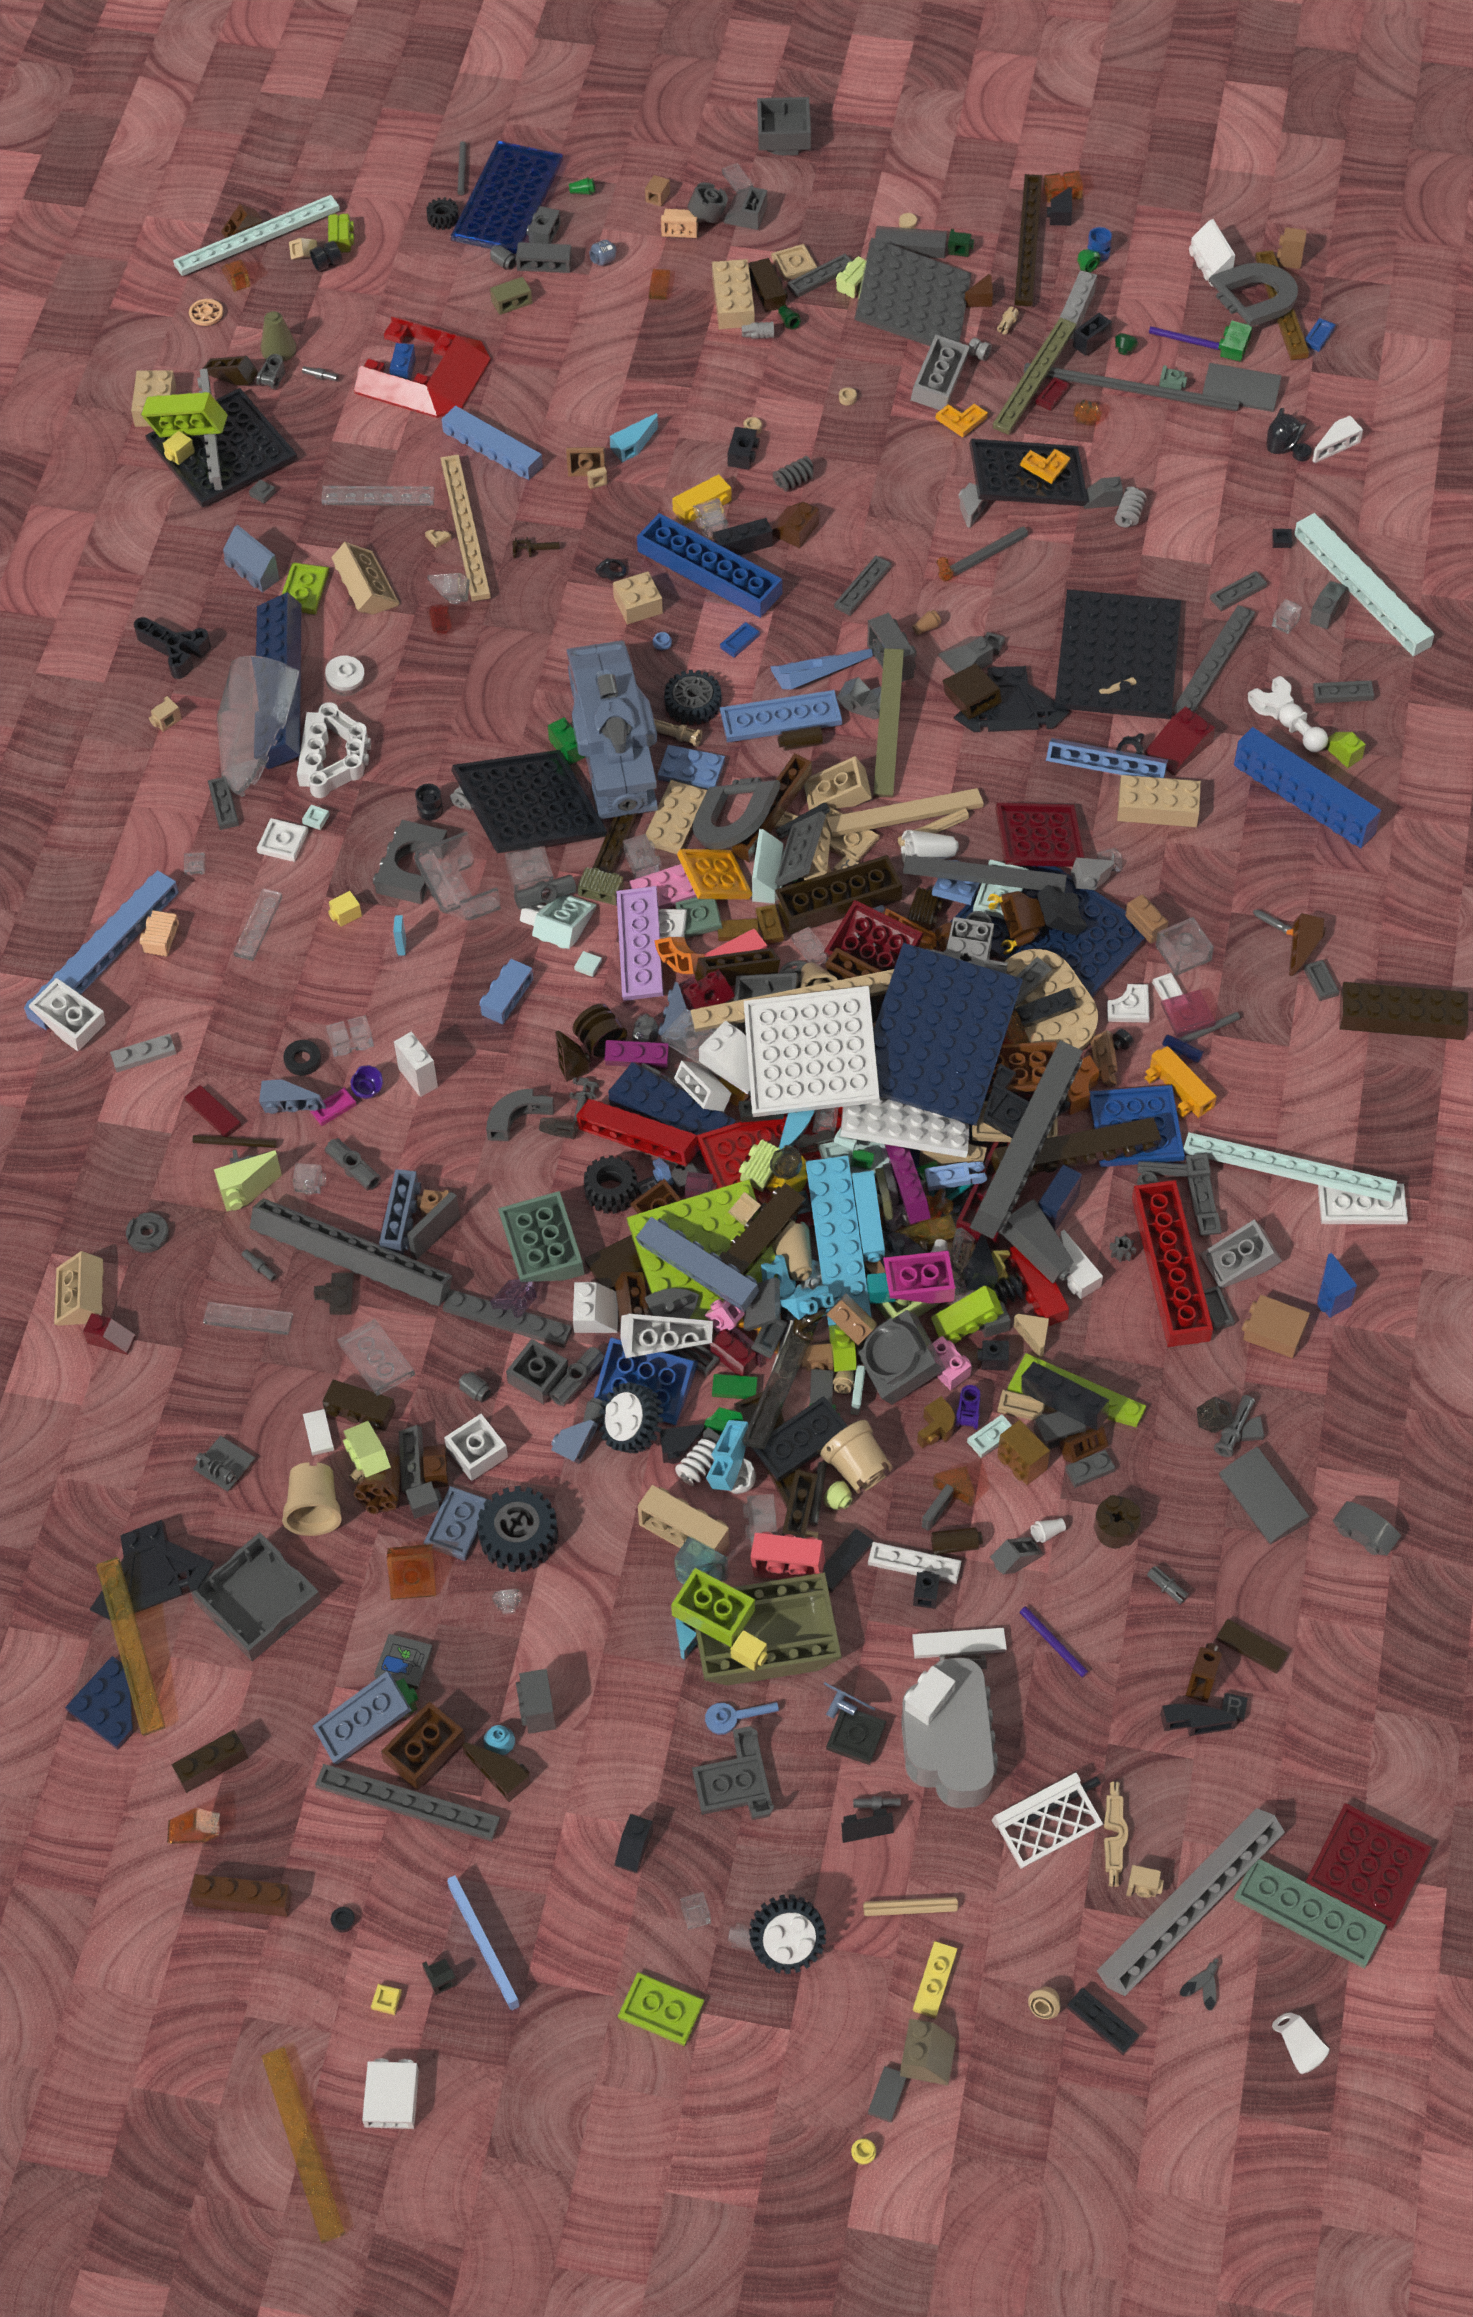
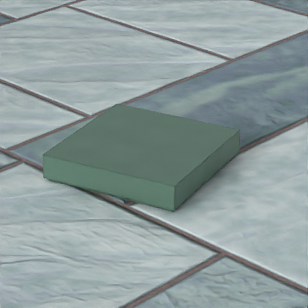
(702, 916)

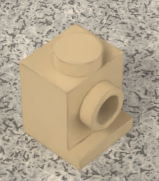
(165, 714)
(1144, 1882)

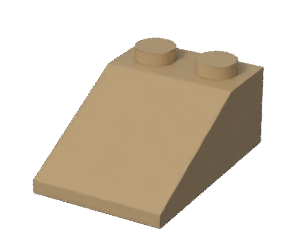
(839, 785)

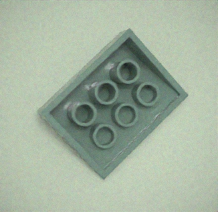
(541, 1239)

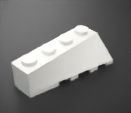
(657, 1334)

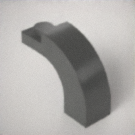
(512, 1107)

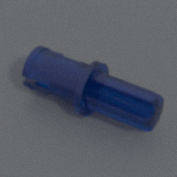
(1182, 1048)

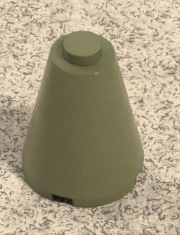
(277, 337)

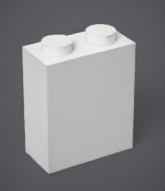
(415, 1064)
(390, 2094)

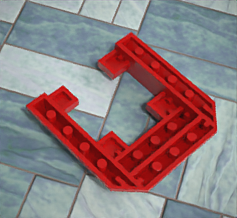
(434, 396)

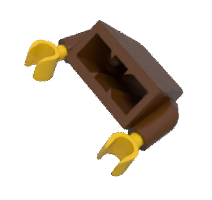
(1021, 916)

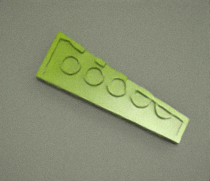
(1120, 1407)

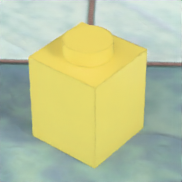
(178, 447)
(344, 909)
(749, 1651)

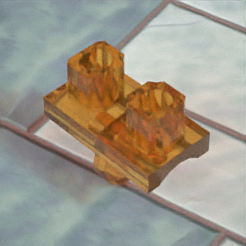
(938, 1203)

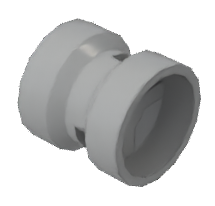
(979, 349)

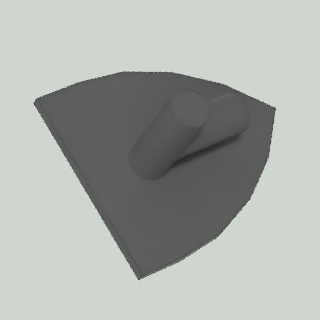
(672, 1303)

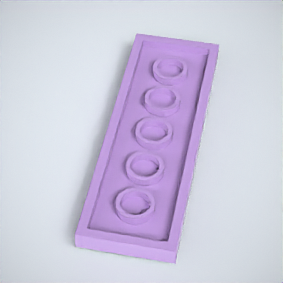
(638, 955)

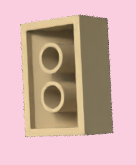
(78, 1289)

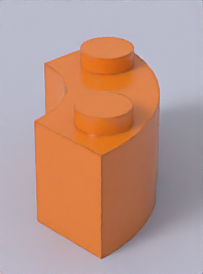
(677, 954)
(1085, 1079)

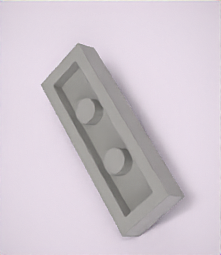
(143, 1053)

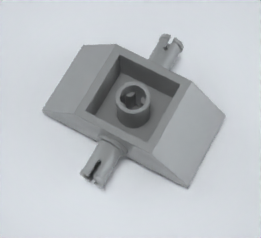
(972, 943)

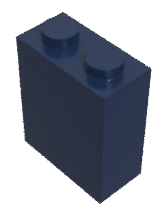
(1060, 1195)

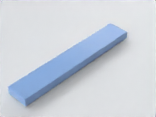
(483, 1943)

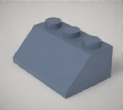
(251, 559)

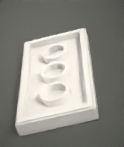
(1351, 1208)

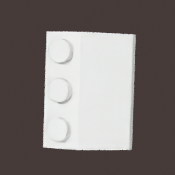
(1211, 250)

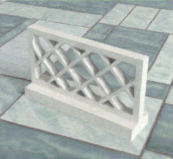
(1038, 1801)

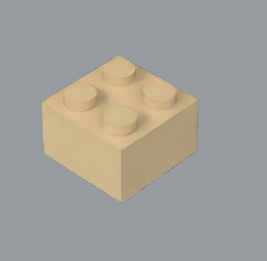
(637, 597)

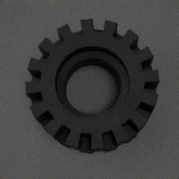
(442, 206)

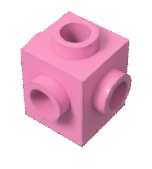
(724, 1315)

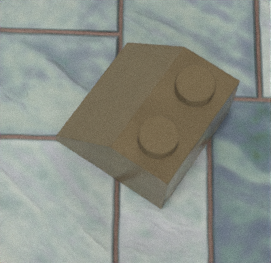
(927, 2053)

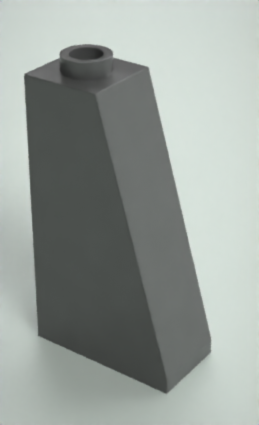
(1038, 1241)

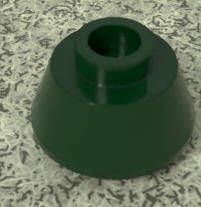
(1125, 343)

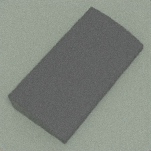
(920, 241)
(1249, 387)
(1264, 1495)

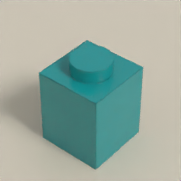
(878, 1288)

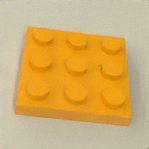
(714, 874)

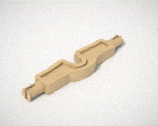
(1114, 1845)

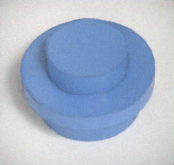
(662, 641)

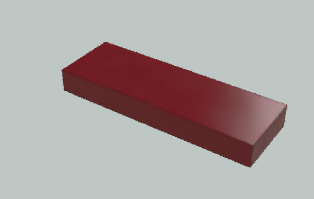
(212, 1111)

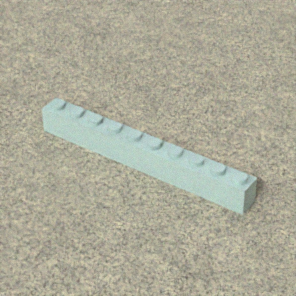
(1364, 584)

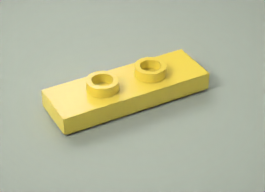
(935, 1979)

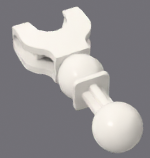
(1281, 707)

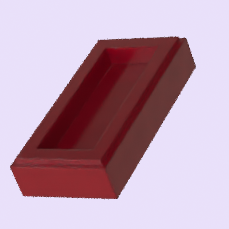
(1052, 394)

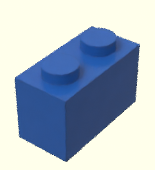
(403, 361)

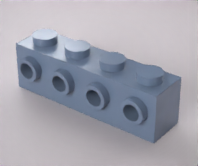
(400, 1210)

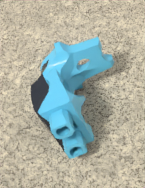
(796, 1301)

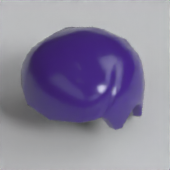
(366, 1082)

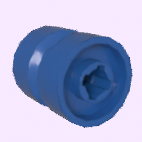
(1100, 241)

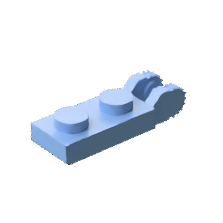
(954, 1175)

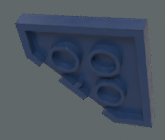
(106, 1704)

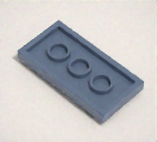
(361, 1718)

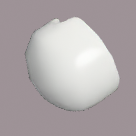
(745, 1479)

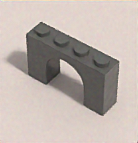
(390, 878)

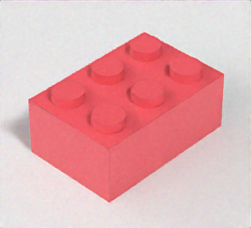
(786, 1556)

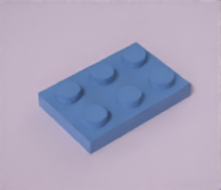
(691, 767)
(956, 890)

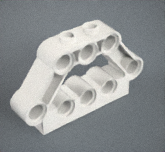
(313, 751)

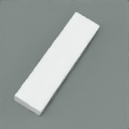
(913, 1561)
(959, 1643)

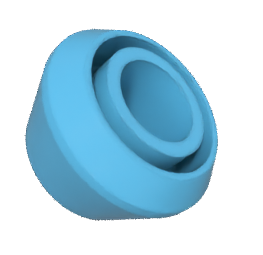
(499, 1740)

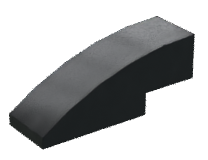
(1196, 1719)

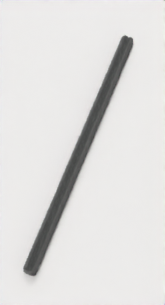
(1141, 388)

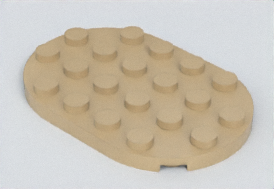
(1072, 1027)

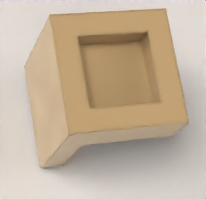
(301, 248)
(744, 1209)

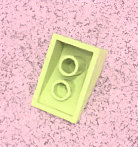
(247, 1179)

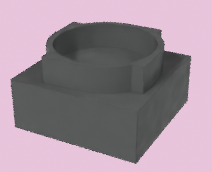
(784, 125)
(761, 985)
(899, 1357)

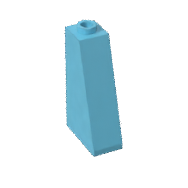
(868, 1216)

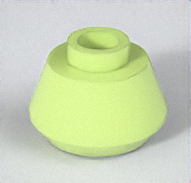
(838, 1496)

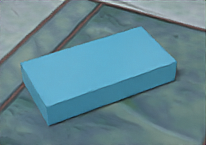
(399, 934)

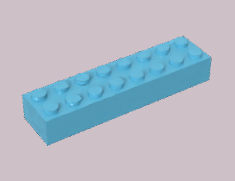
(837, 1230)

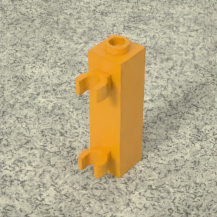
(1185, 1083)

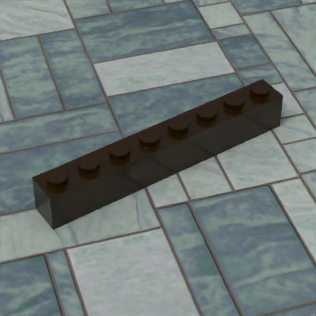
(1092, 1146)

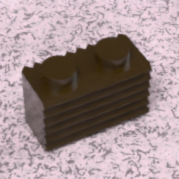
(925, 908)

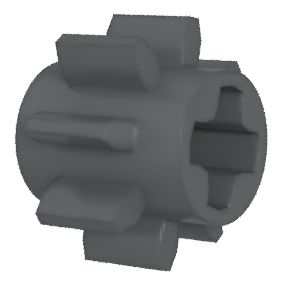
(1122, 1248)

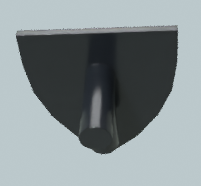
(899, 1245)

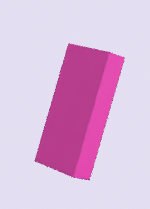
(335, 1106)

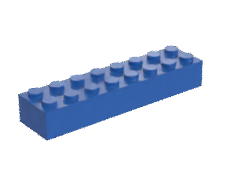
(709, 565)
(1307, 787)

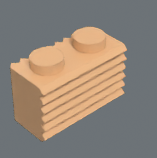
(159, 933)

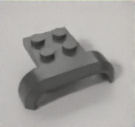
(737, 1780)

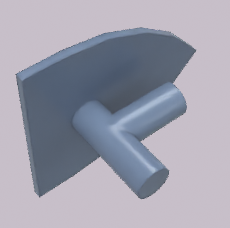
(839, 1702)

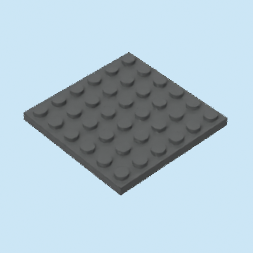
(911, 294)

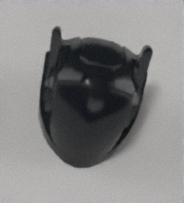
(1284, 433)

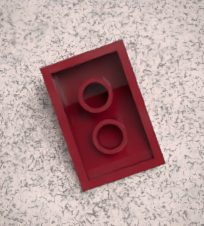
(1181, 740)

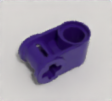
(968, 1410)

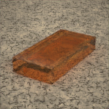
(659, 284)

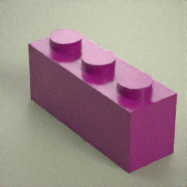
(624, 1052)

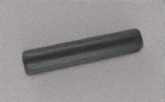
(1161, 1168)

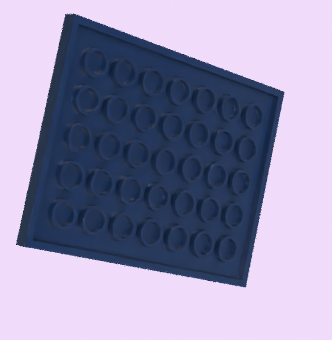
(1092, 953)
(942, 1032)

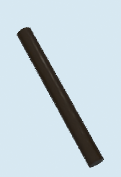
(234, 1141)

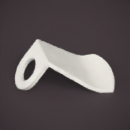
(1302, 2043)

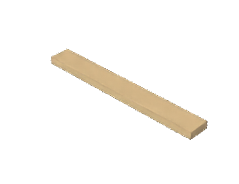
(904, 812)

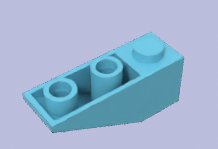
(632, 439)

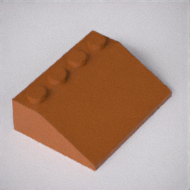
(1028, 1062)

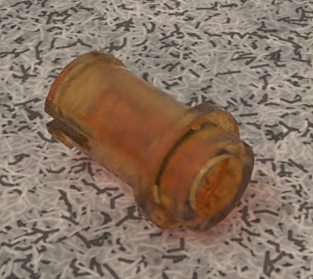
(945, 572)

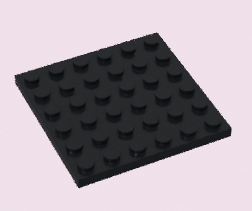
(246, 451)
(528, 801)

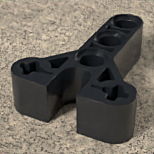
(173, 644)

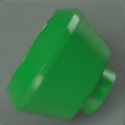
(1088, 260)

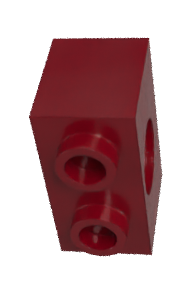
(719, 992)

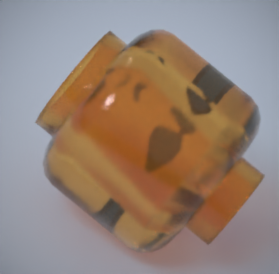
(1087, 412)

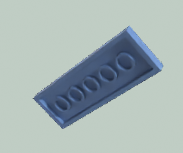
(779, 715)

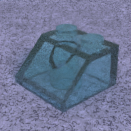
(699, 1556)

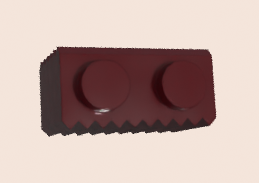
(733, 1353)

